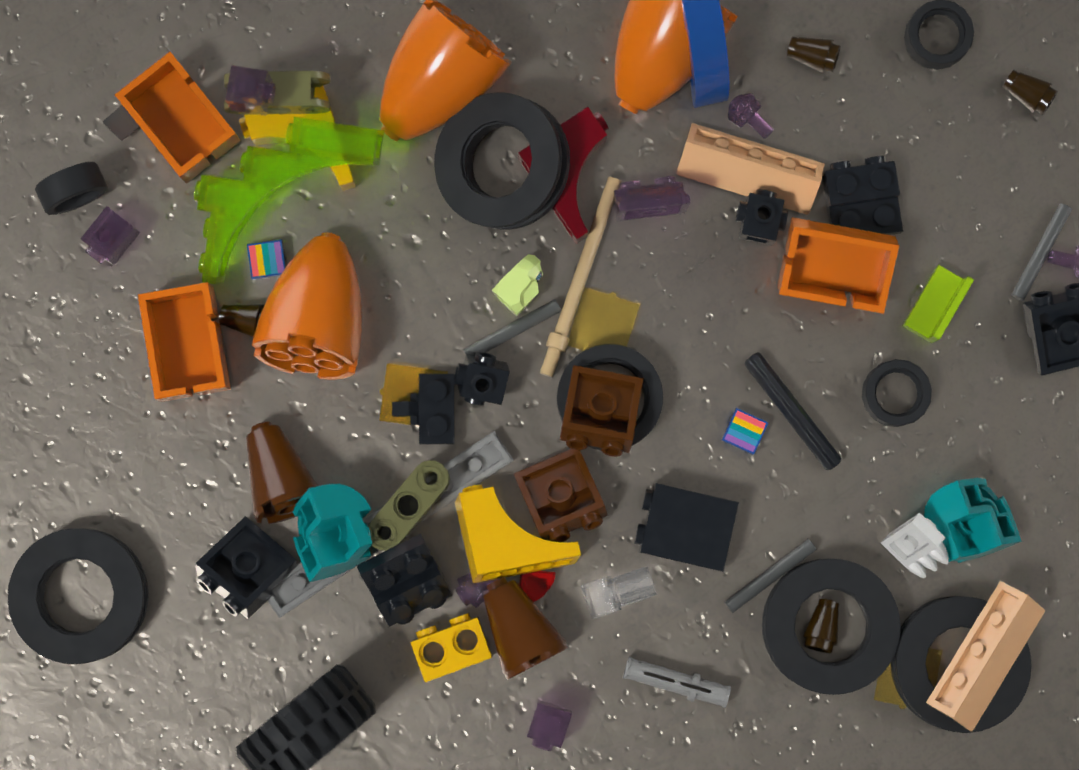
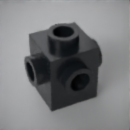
(758, 229)
(482, 378)

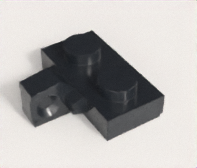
(431, 409)

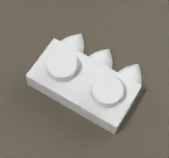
(917, 545)

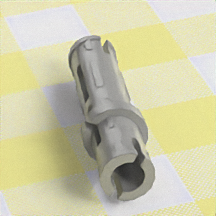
(718, 693)

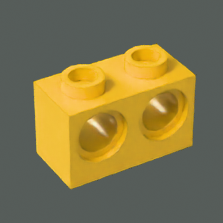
(454, 656)

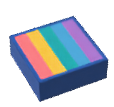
(266, 259)
(744, 431)

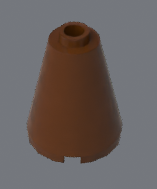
(276, 474)
(519, 628)

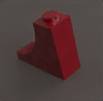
(584, 135)

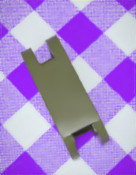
(293, 93)
(413, 486)

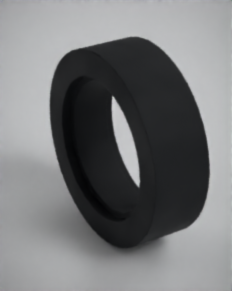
(637, 365)

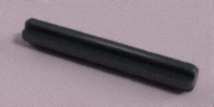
(793, 411)

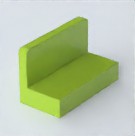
(937, 304)

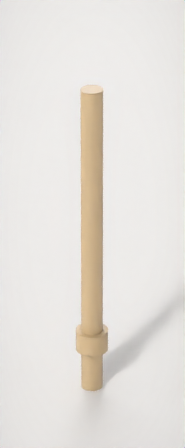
(558, 340)

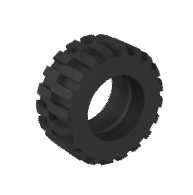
(309, 724)

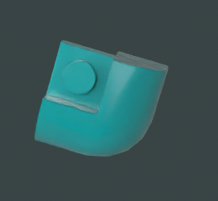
(971, 519)
(331, 530)

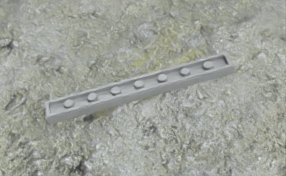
(464, 471)

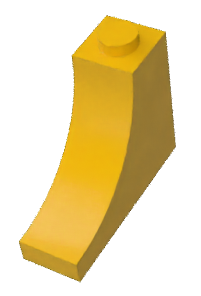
(273, 129)
(498, 545)

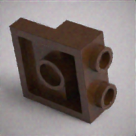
(601, 410)
(561, 496)

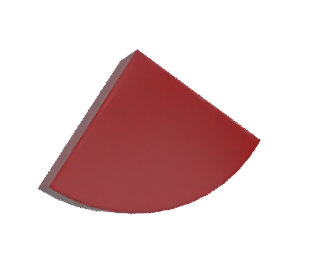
(536, 583)

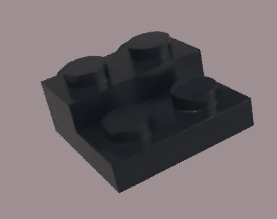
(864, 195)
(1054, 329)
(244, 568)
(405, 580)

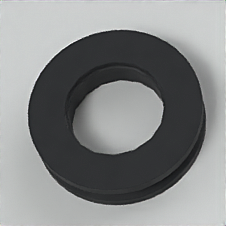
(456, 153)
(28, 586)
(881, 629)
(910, 668)

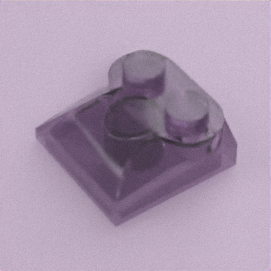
(650, 200)

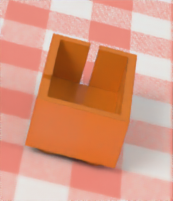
(177, 117)
(834, 259)
(184, 342)

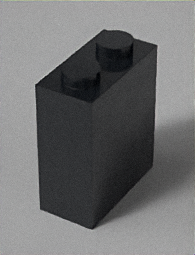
(686, 526)

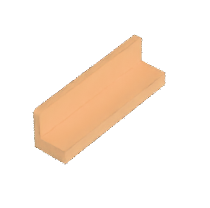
(749, 166)
(986, 655)

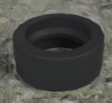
(954, 12)
(71, 188)
(922, 385)

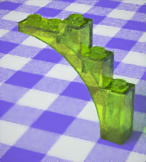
(266, 170)

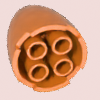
(654, 52)
(436, 72)
(313, 313)

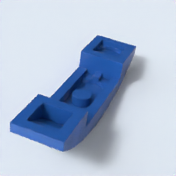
(707, 51)

